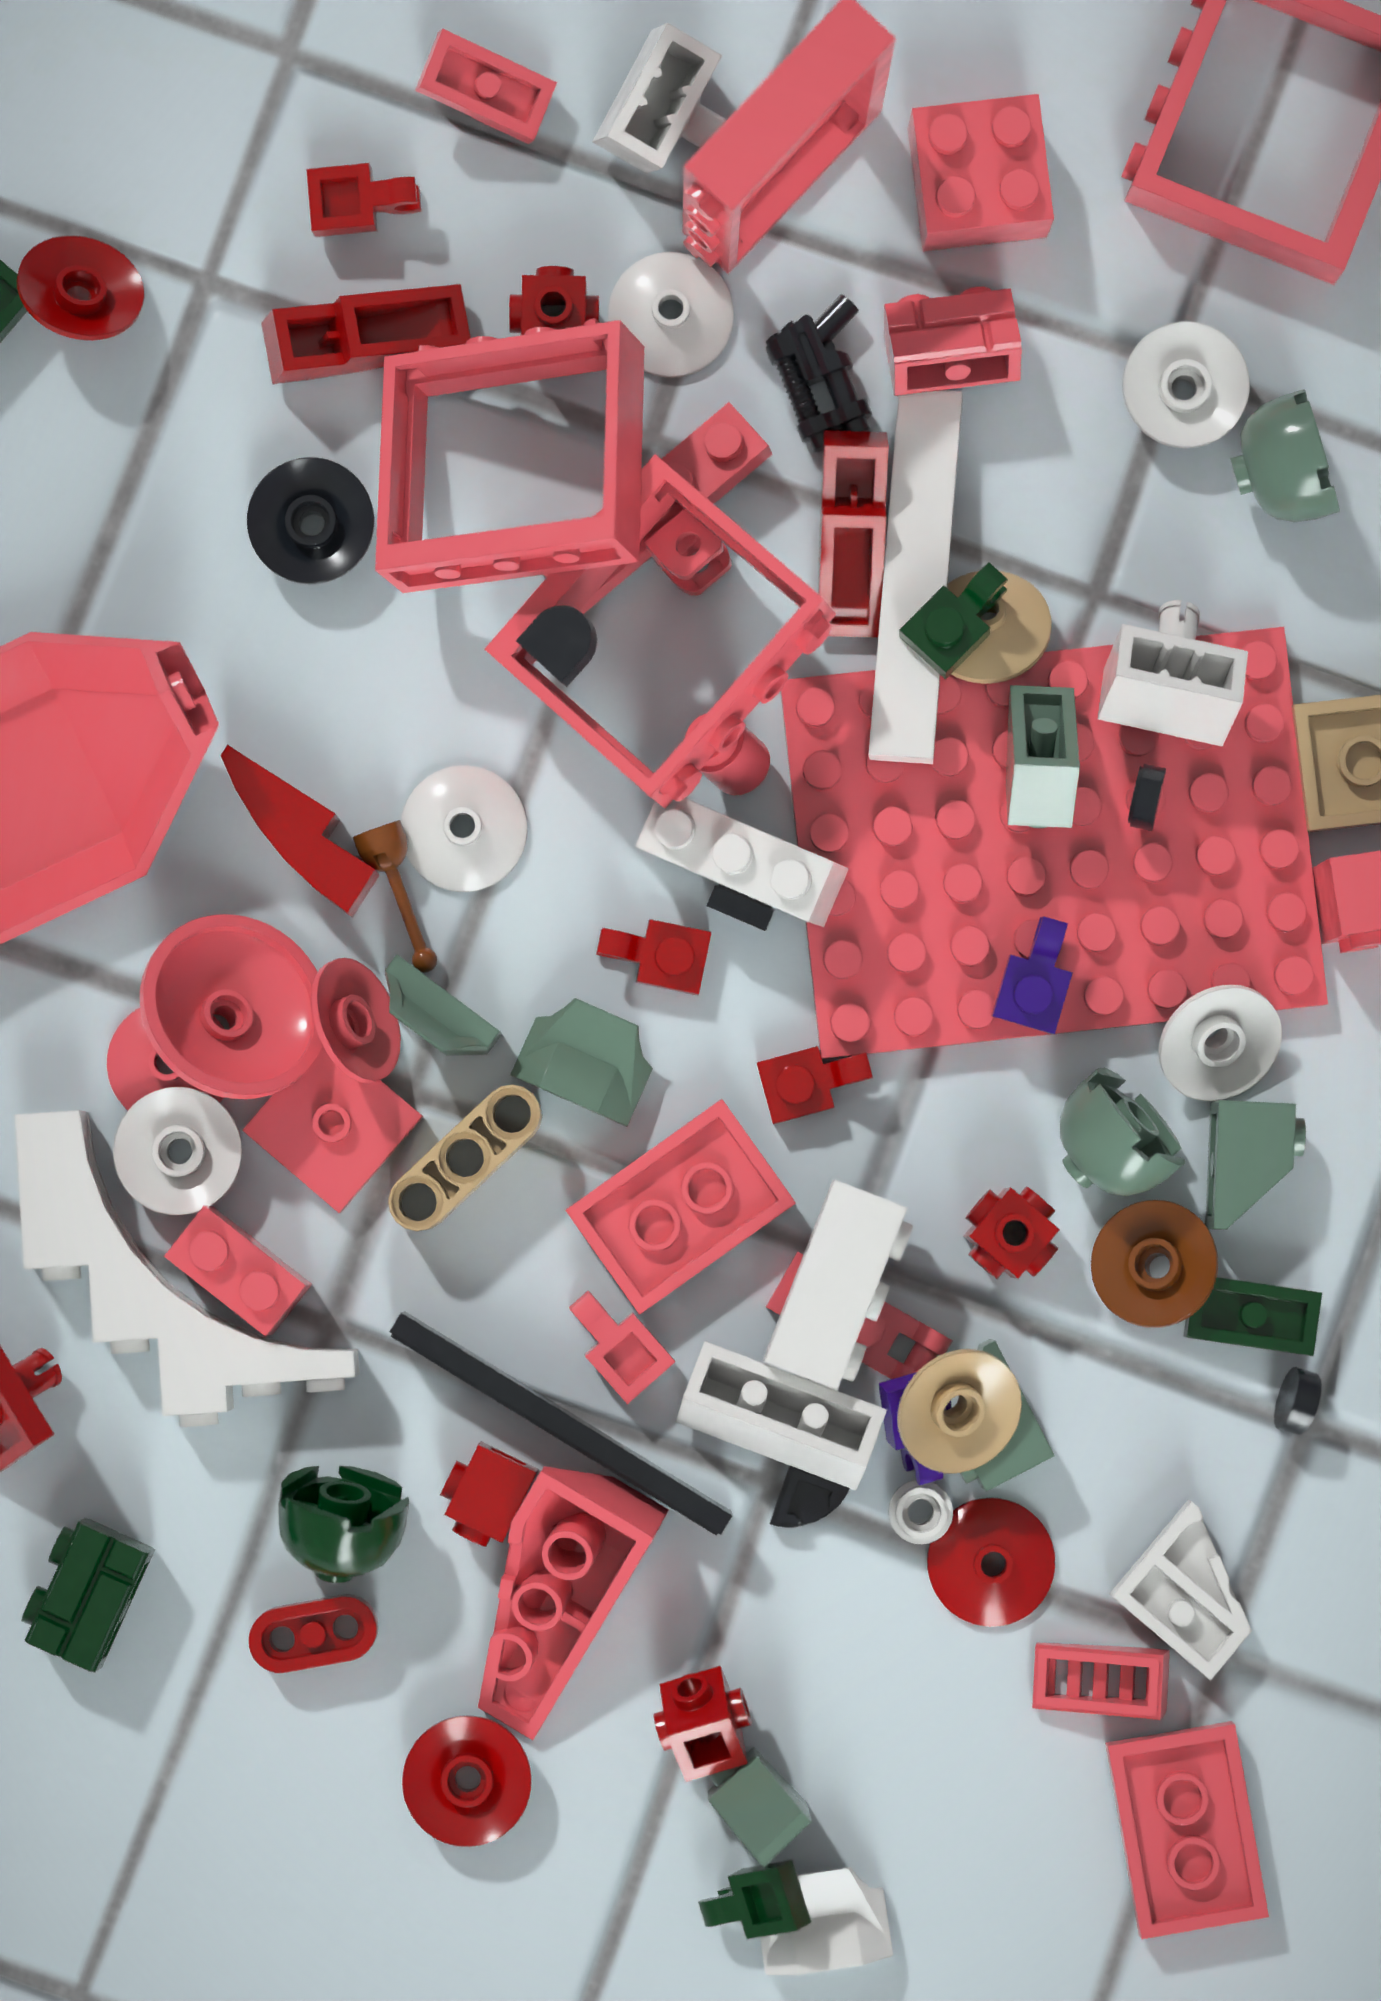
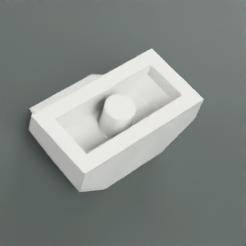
(845, 1928)

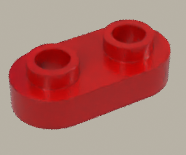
(314, 1633)

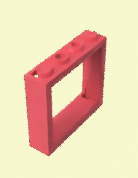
(785, 135)
(1227, 222)
(523, 550)
(757, 684)

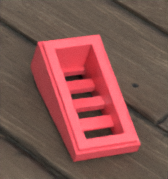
(1125, 1705)

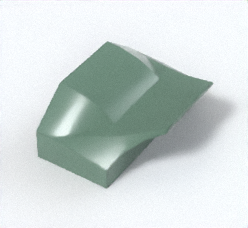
(436, 1013)
(586, 1060)

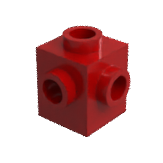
(552, 288)
(986, 1233)
(703, 1723)

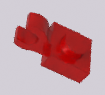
(347, 199)
(667, 955)
(801, 1083)

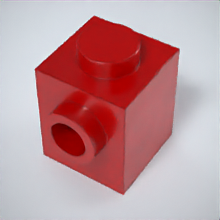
(486, 1493)

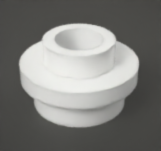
(920, 1532)

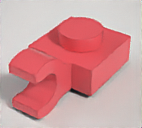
(625, 1351)

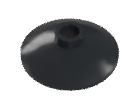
(305, 489)

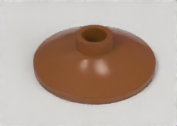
(1129, 1246)

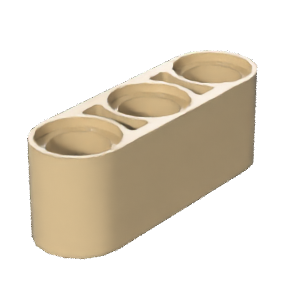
(434, 1166)

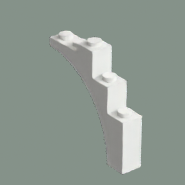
(74, 1224)

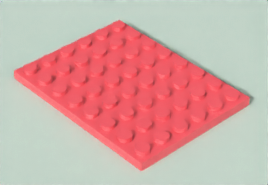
(953, 890)

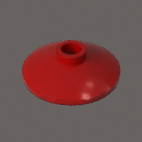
(80, 288)
(983, 1528)
(461, 1814)

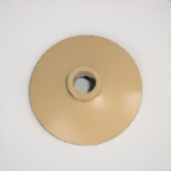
(1016, 633)
(975, 1426)

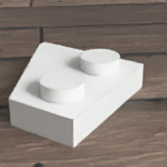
(1186, 1594)

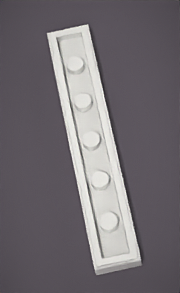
(914, 571)

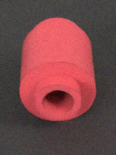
(739, 767)

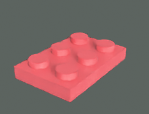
(680, 1206)
(1187, 1830)

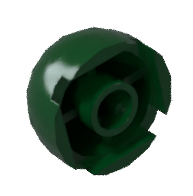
(340, 1523)

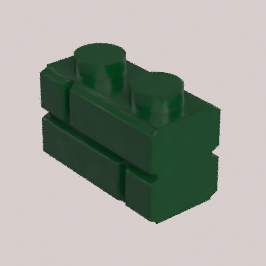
(87, 1593)

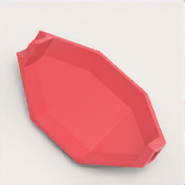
(90, 766)

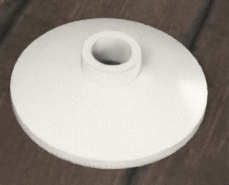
(692, 339)
(1191, 354)
(470, 861)
(1232, 1058)
(144, 1146)

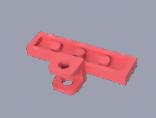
(713, 462)

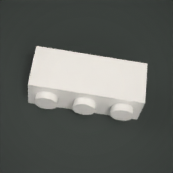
(743, 859)
(838, 1286)
(780, 1415)

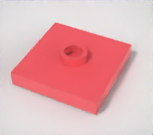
(333, 1129)

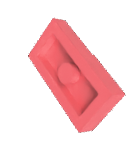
(486, 86)

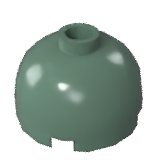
(1285, 461)
(1114, 1139)

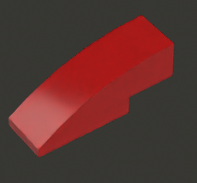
(361, 331)
(853, 529)
(300, 832)

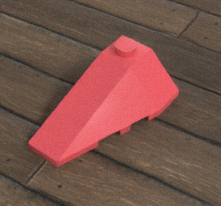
(561, 1577)

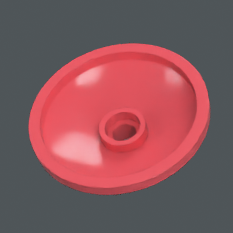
(254, 982)

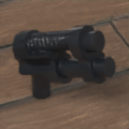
(809, 356)

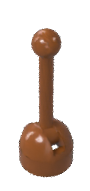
(384, 851)

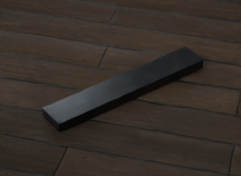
(561, 1423)

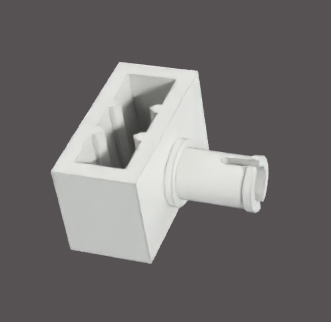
(661, 101)
(1172, 680)

